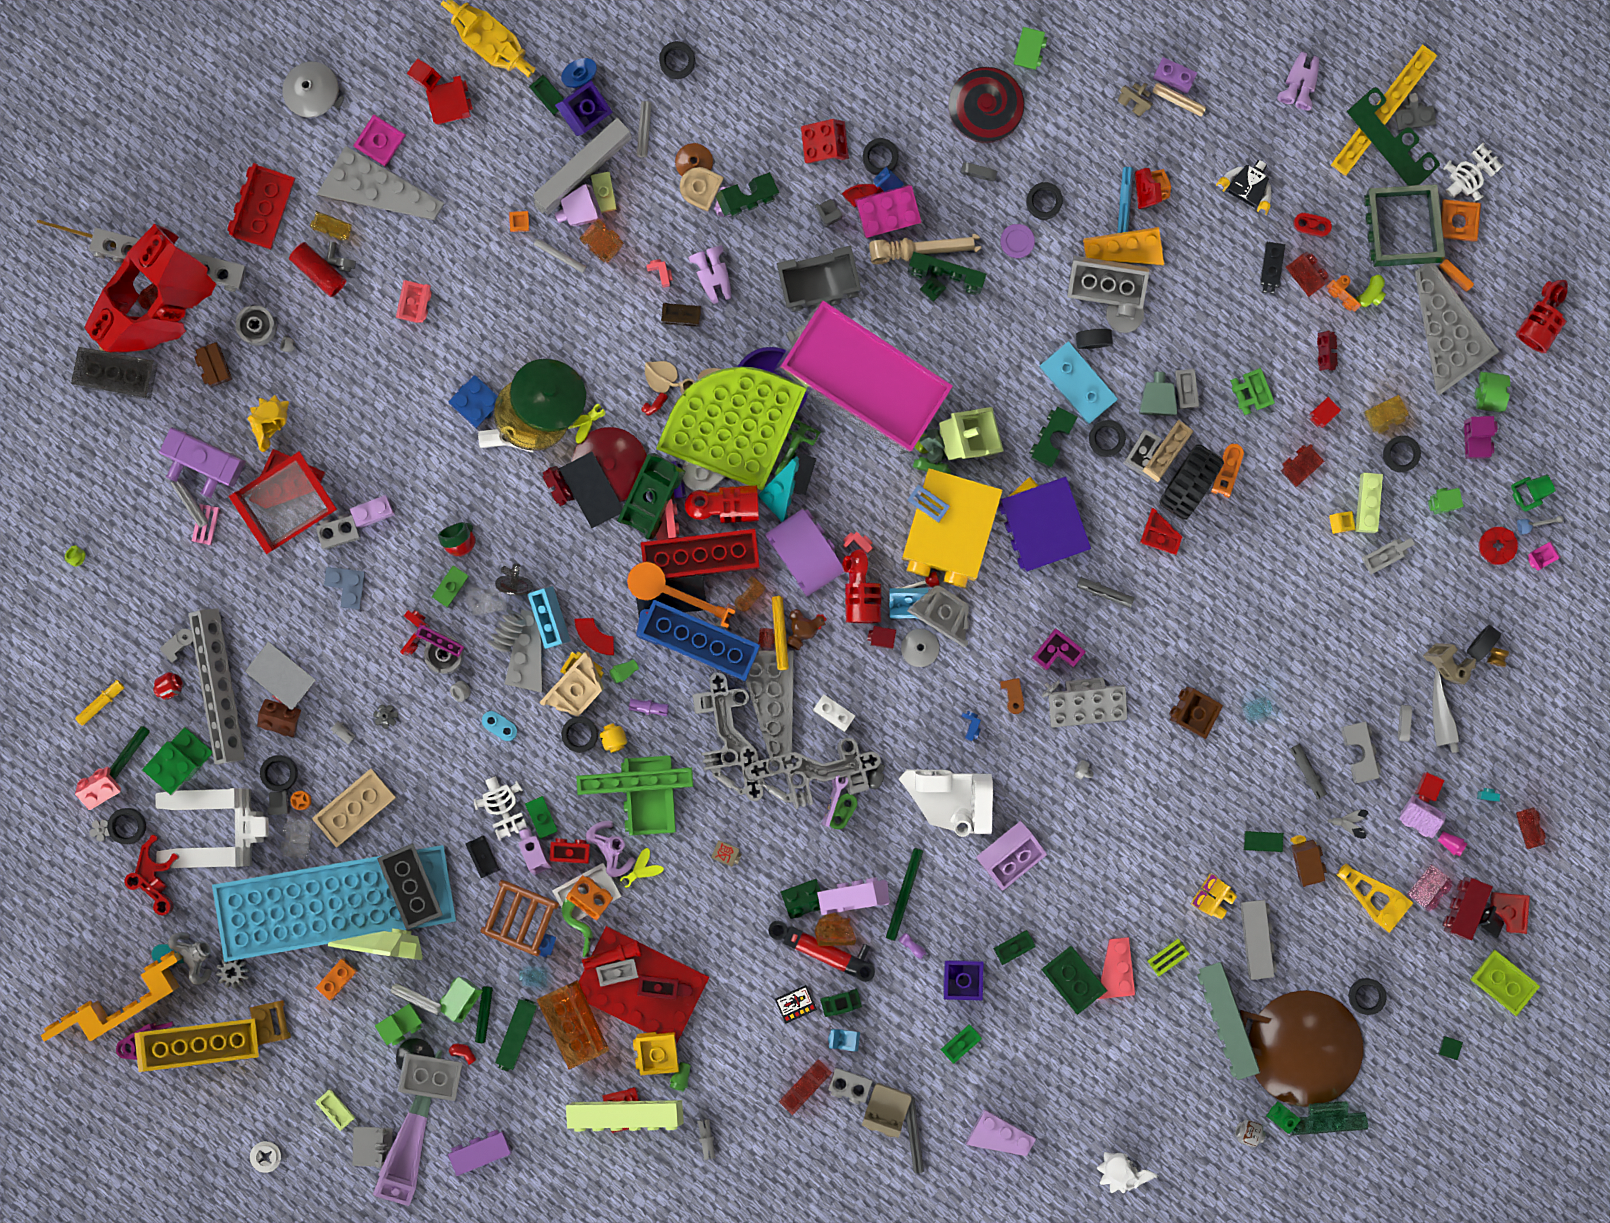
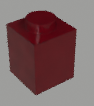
(882, 637)

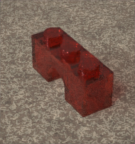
(805, 1086)

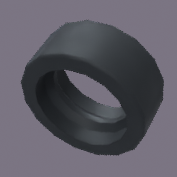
(680, 46)
(880, 142)
(1044, 186)
(1094, 338)
(1121, 435)
(1402, 439)
(1484, 643)
(565, 736)
(264, 773)
(111, 826)
(1353, 1000)

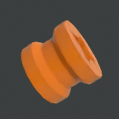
(298, 802)

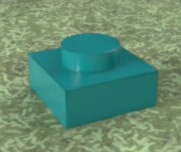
(1488, 794)

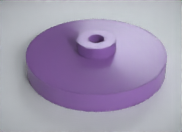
(1017, 241)

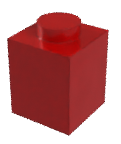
(423, 75)
(1324, 412)
(1429, 787)

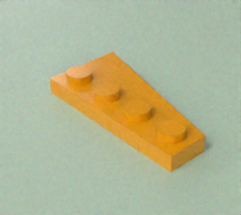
(1132, 246)

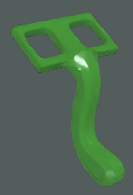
(797, 438)
(567, 909)

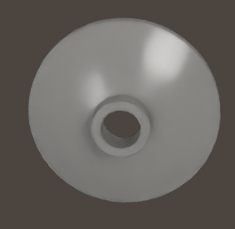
(916, 657)

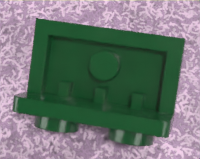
(801, 899)

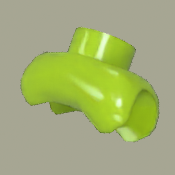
(1373, 293)

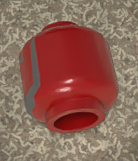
(168, 686)

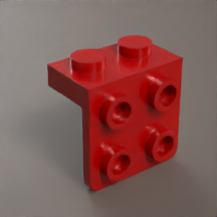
(449, 101)
(416, 618)

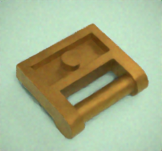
(264, 1022)

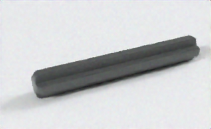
(914, 1137)

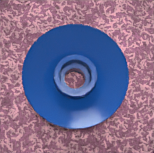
(579, 72)

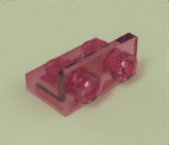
(1430, 888)

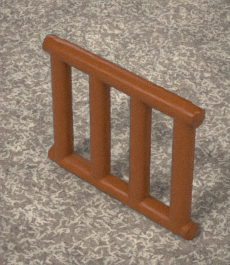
(535, 899)

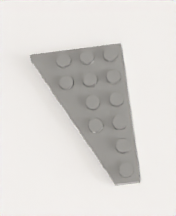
(1452, 333)

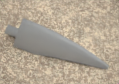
(1443, 721)

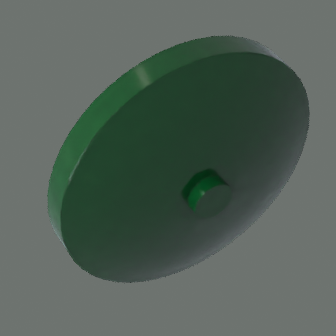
(547, 395)

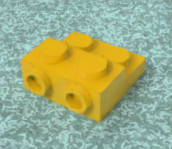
(656, 1053)

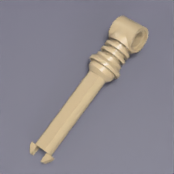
(882, 251)

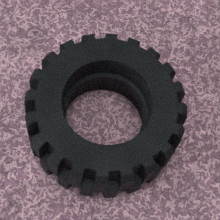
(1191, 482)

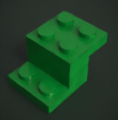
(177, 761)

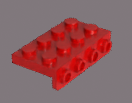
(261, 206)

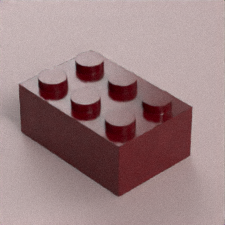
(1467, 908)

